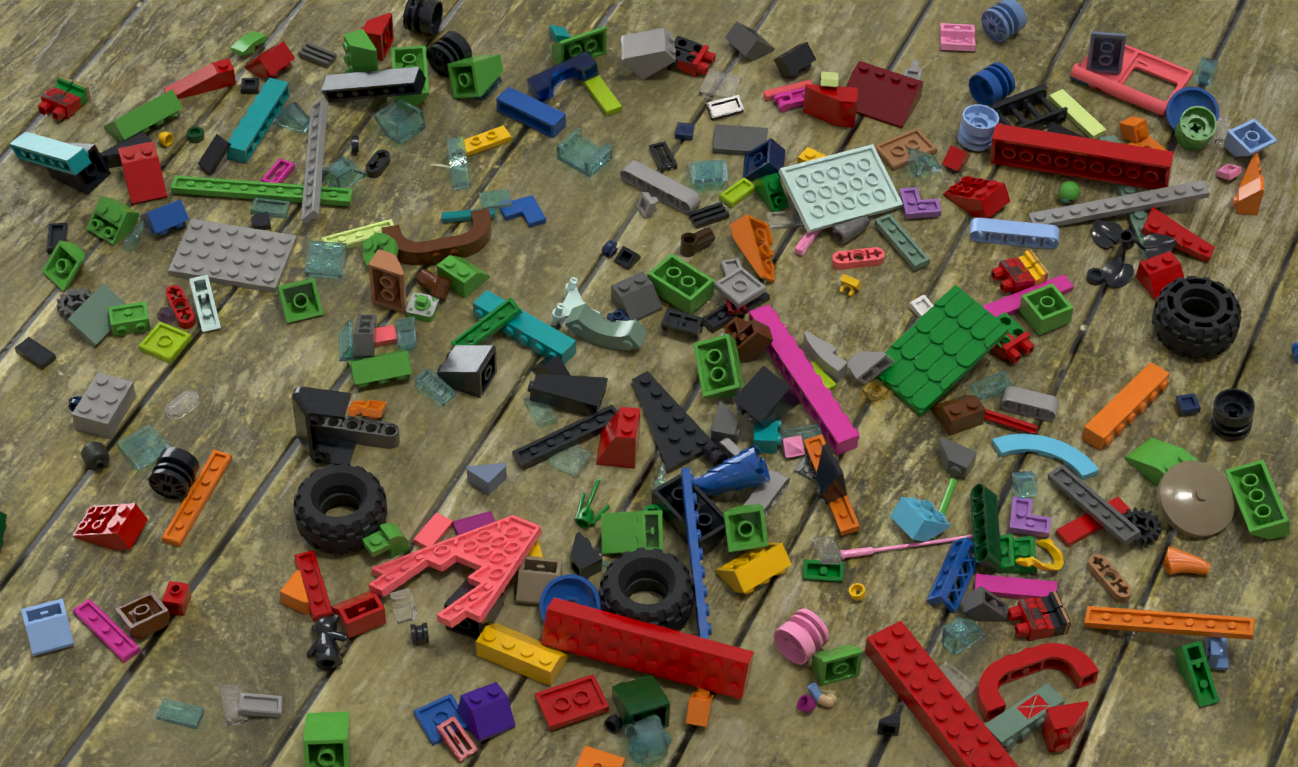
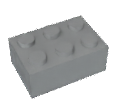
(104, 405)

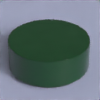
(195, 134)

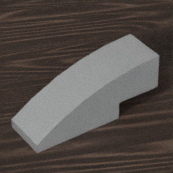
(825, 356)

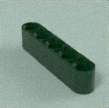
(985, 527)

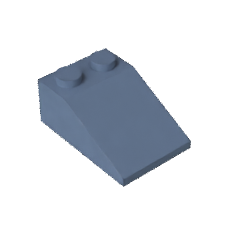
(1106, 52)

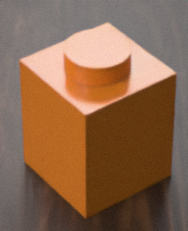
(1134, 129)

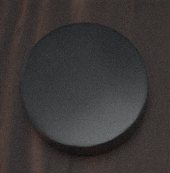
(354, 144)
(1095, 276)

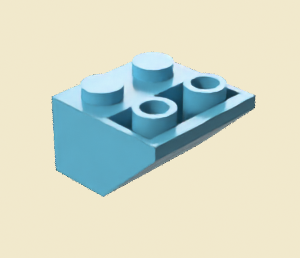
(919, 518)

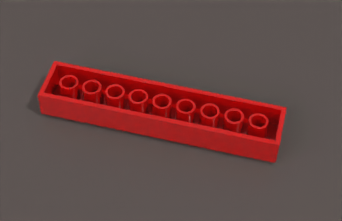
(1081, 157)
(647, 648)
(934, 699)

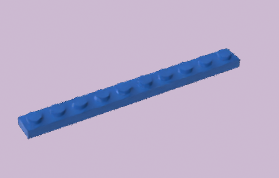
(695, 553)

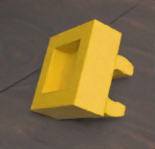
(851, 283)

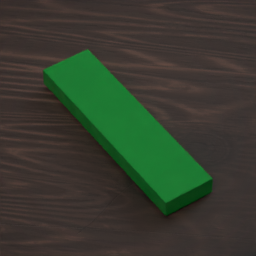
(489, 324)

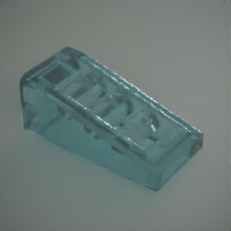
(995, 379)
(423, 383)

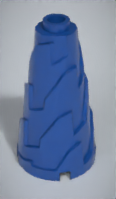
(735, 473)

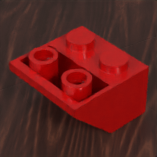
(360, 613)

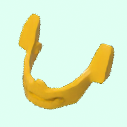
(1054, 551)

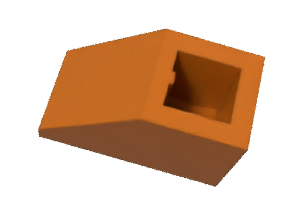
(699, 707)

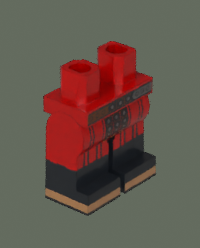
(692, 57)
(1040, 617)

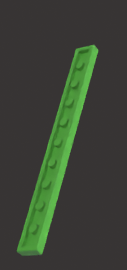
(256, 189)

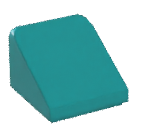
(558, 33)

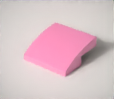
(957, 37)

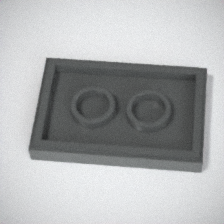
(737, 139)

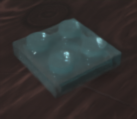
(325, 259)

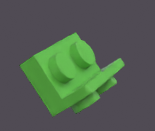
(129, 318)

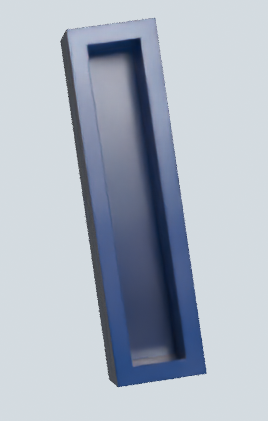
(531, 112)

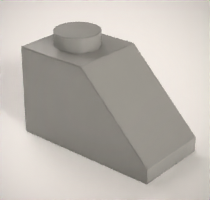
(869, 365)

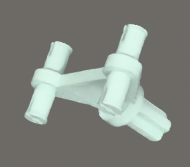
(572, 300)

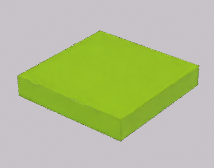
(165, 342)

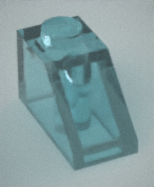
(961, 634)

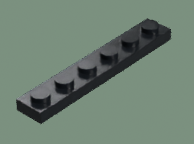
(563, 438)

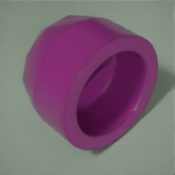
(806, 704)

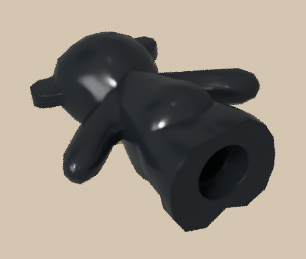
(325, 645)

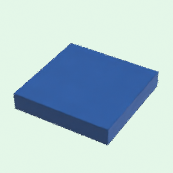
(436, 713)

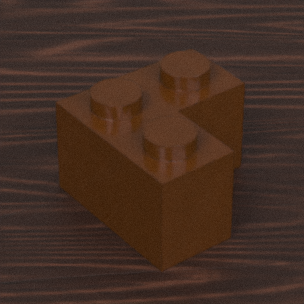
(749, 336)

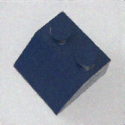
(764, 160)

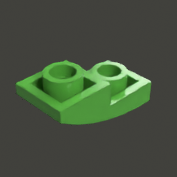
(248, 42)

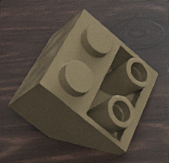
(534, 577)

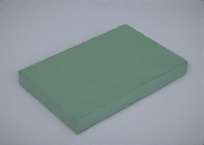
(92, 317)

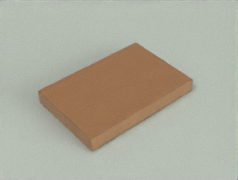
(895, 150)

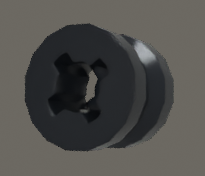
(419, 633)

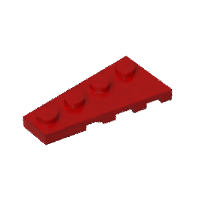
(1186, 240)

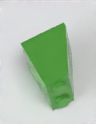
(474, 75)
(327, 739)

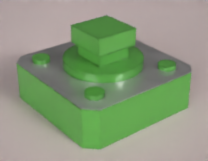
(422, 307)

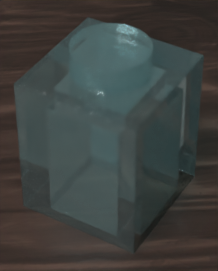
(1206, 71)
(1024, 484)

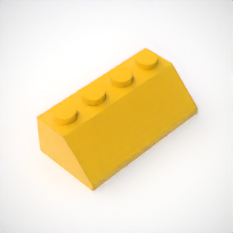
(520, 653)

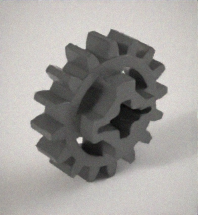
(73, 300)

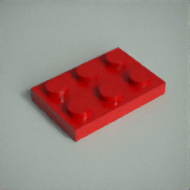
(571, 702)

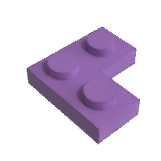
(918, 208)
(1024, 523)

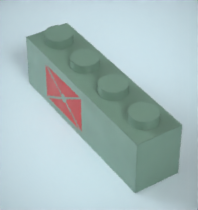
(1023, 717)

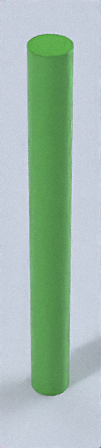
(947, 498)

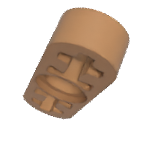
(1110, 586)

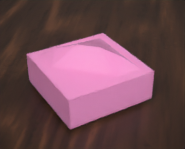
(1228, 171)
(793, 446)

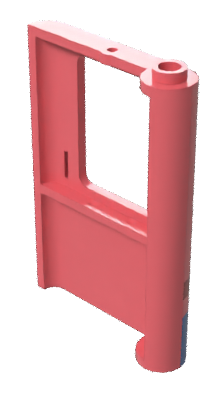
(1134, 59)

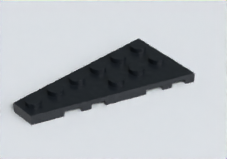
(671, 427)

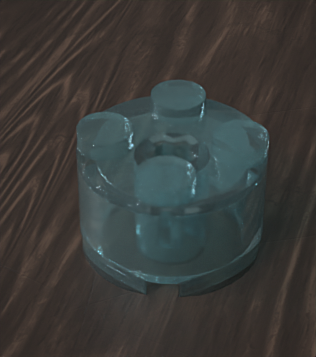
(647, 740)

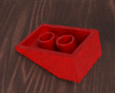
(831, 104)
(142, 172)

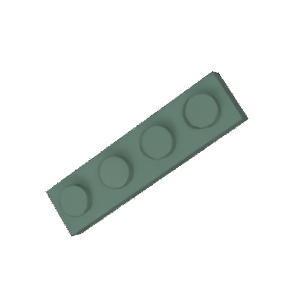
(902, 242)

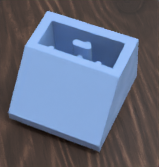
(47, 627)

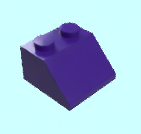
(486, 711)

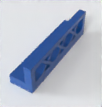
(951, 570)

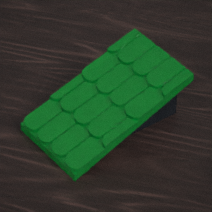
(940, 349)

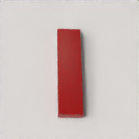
(1086, 525)
(314, 585)

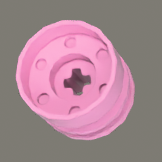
(801, 636)

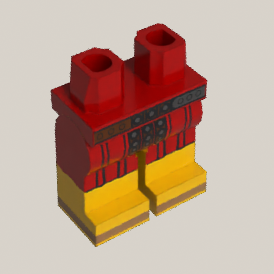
(1019, 273)

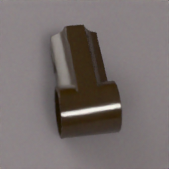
(692, 241)

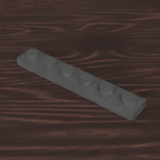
(1094, 505)

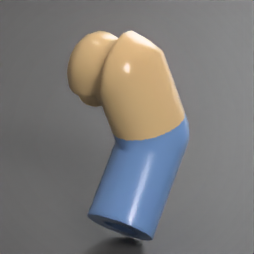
(821, 699)

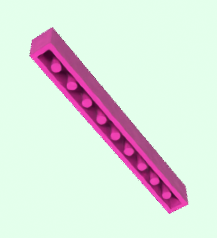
(807, 384)

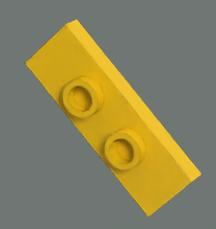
(487, 140)

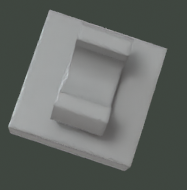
(647, 204)

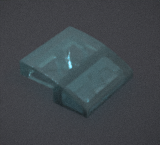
(142, 447)

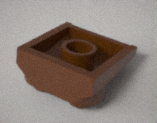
(144, 615)

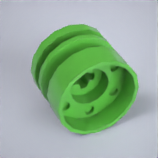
(1201, 121)

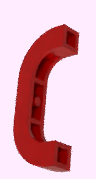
(1027, 662)

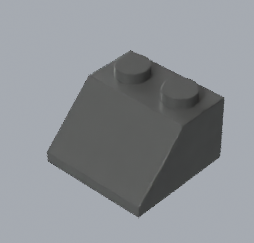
(748, 42)
(636, 297)

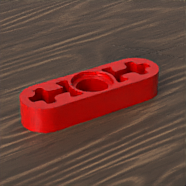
(180, 300)

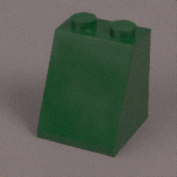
(641, 700)

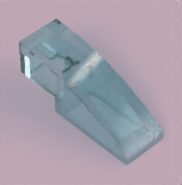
(458, 163)

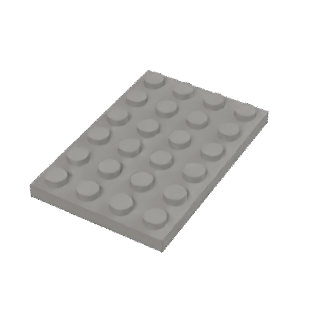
(233, 255)

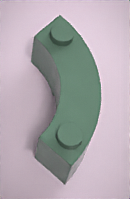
(607, 334)

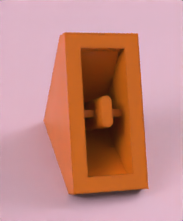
(294, 594)

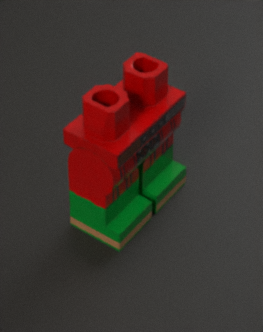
(64, 98)
(1012, 343)

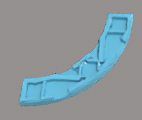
(1046, 447)

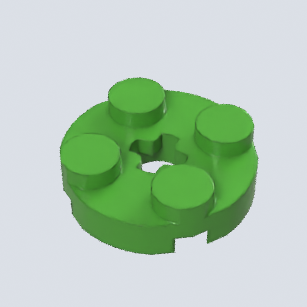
(377, 241)

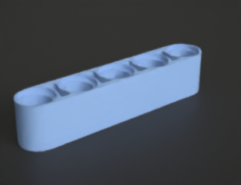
(1014, 233)

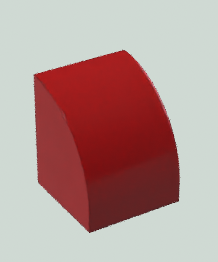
(955, 158)

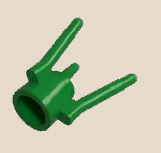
(585, 516)

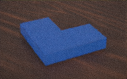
(527, 208)

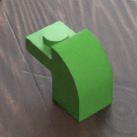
(387, 539)

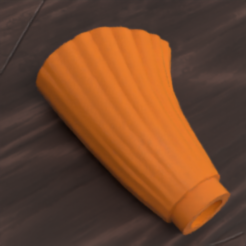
(1183, 562)

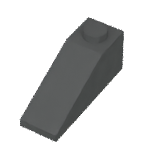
(365, 335)

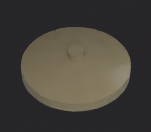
(1196, 499)

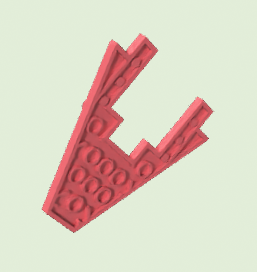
(490, 549)

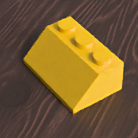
(754, 567)

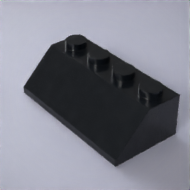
(711, 518)

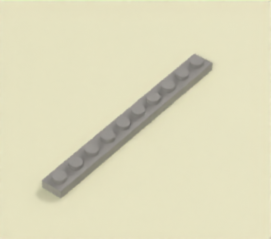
(314, 161)
(1121, 204)

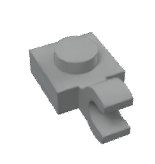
(913, 72)

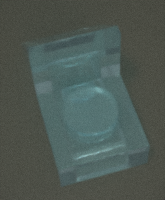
(920, 160)

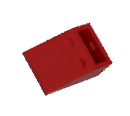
(978, 196)
(112, 525)

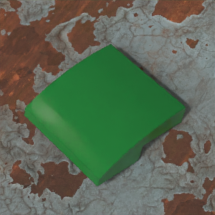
(1013, 549)

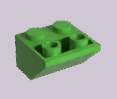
(112, 220)

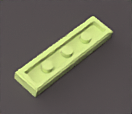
(829, 79)
(1078, 114)
(357, 236)

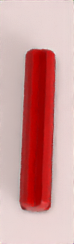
(1010, 422)

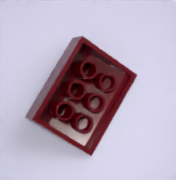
(884, 94)

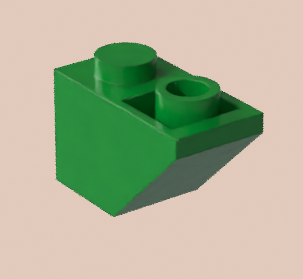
(771, 192)

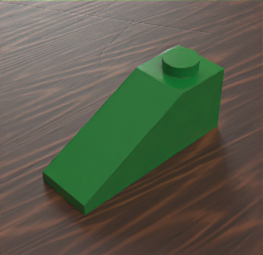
(1196, 672)

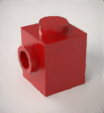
(177, 597)

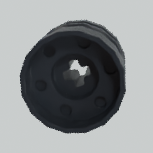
(423, 16)
(447, 49)
(1232, 414)
(173, 473)

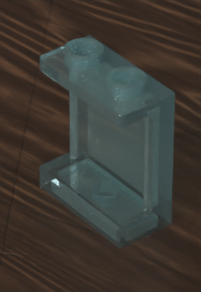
(583, 154)

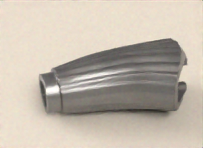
(848, 230)

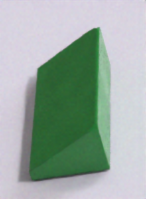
(822, 572)

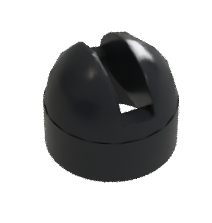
(613, 724)

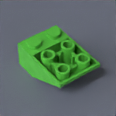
(631, 531)

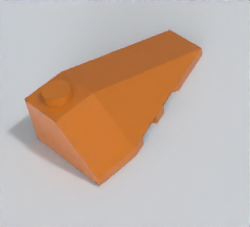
(1250, 190)
(754, 241)

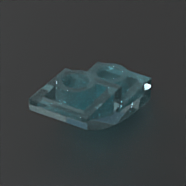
(406, 333)

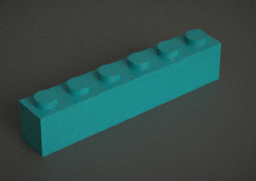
(257, 120)
(50, 153)
(529, 330)

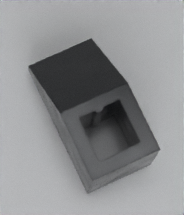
(583, 557)

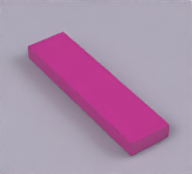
(1015, 587)
(106, 630)

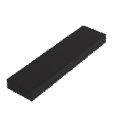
(719, 318)

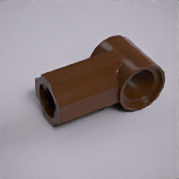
(436, 284)

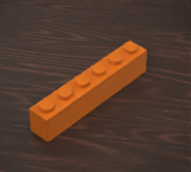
(1126, 406)

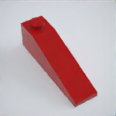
(207, 79)

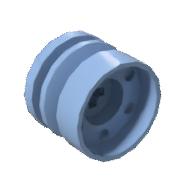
(977, 127)

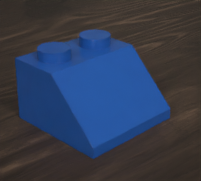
(165, 217)

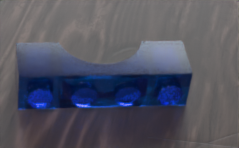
(579, 67)

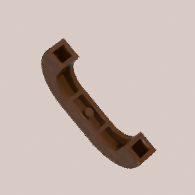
(438, 249)

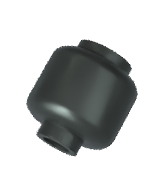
(95, 456)

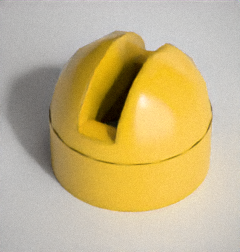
(165, 138)
(853, 592)

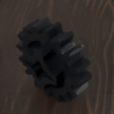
(1144, 522)

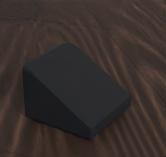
(627, 258)
(889, 725)

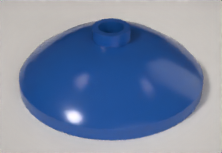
(1187, 98)
(572, 589)

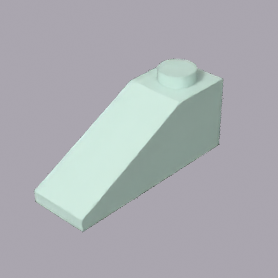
(204, 303)

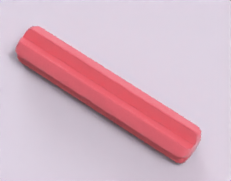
(769, 94)

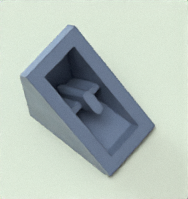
(487, 476)

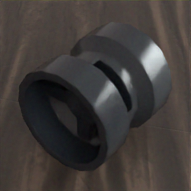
(713, 453)

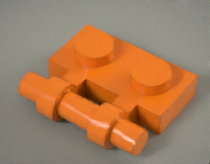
(371, 408)

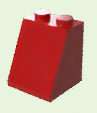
(620, 439)

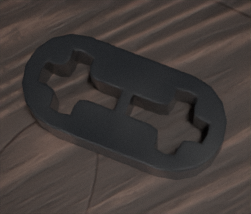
(374, 162)

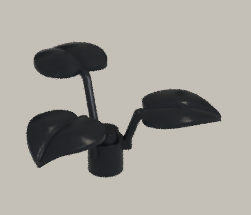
(1109, 233)

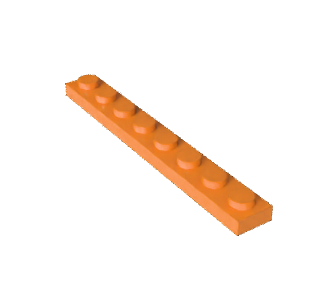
(1170, 622)

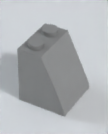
(648, 51)

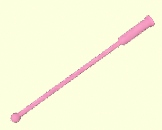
(869, 550)

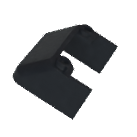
(310, 410)

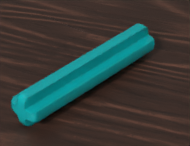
(463, 215)

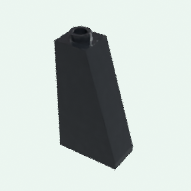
(569, 393)

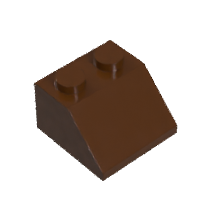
(960, 413)

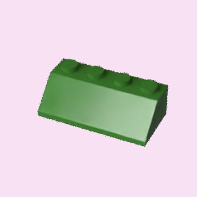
(411, 57)
(144, 116)
(1258, 500)

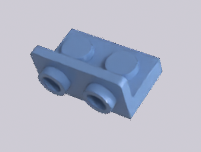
(1217, 653)

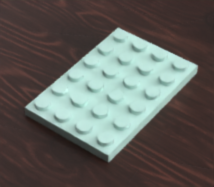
(840, 188)

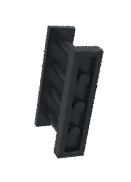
(1026, 100)

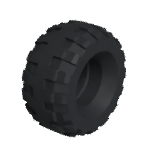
(1193, 334)
(333, 488)
(648, 572)

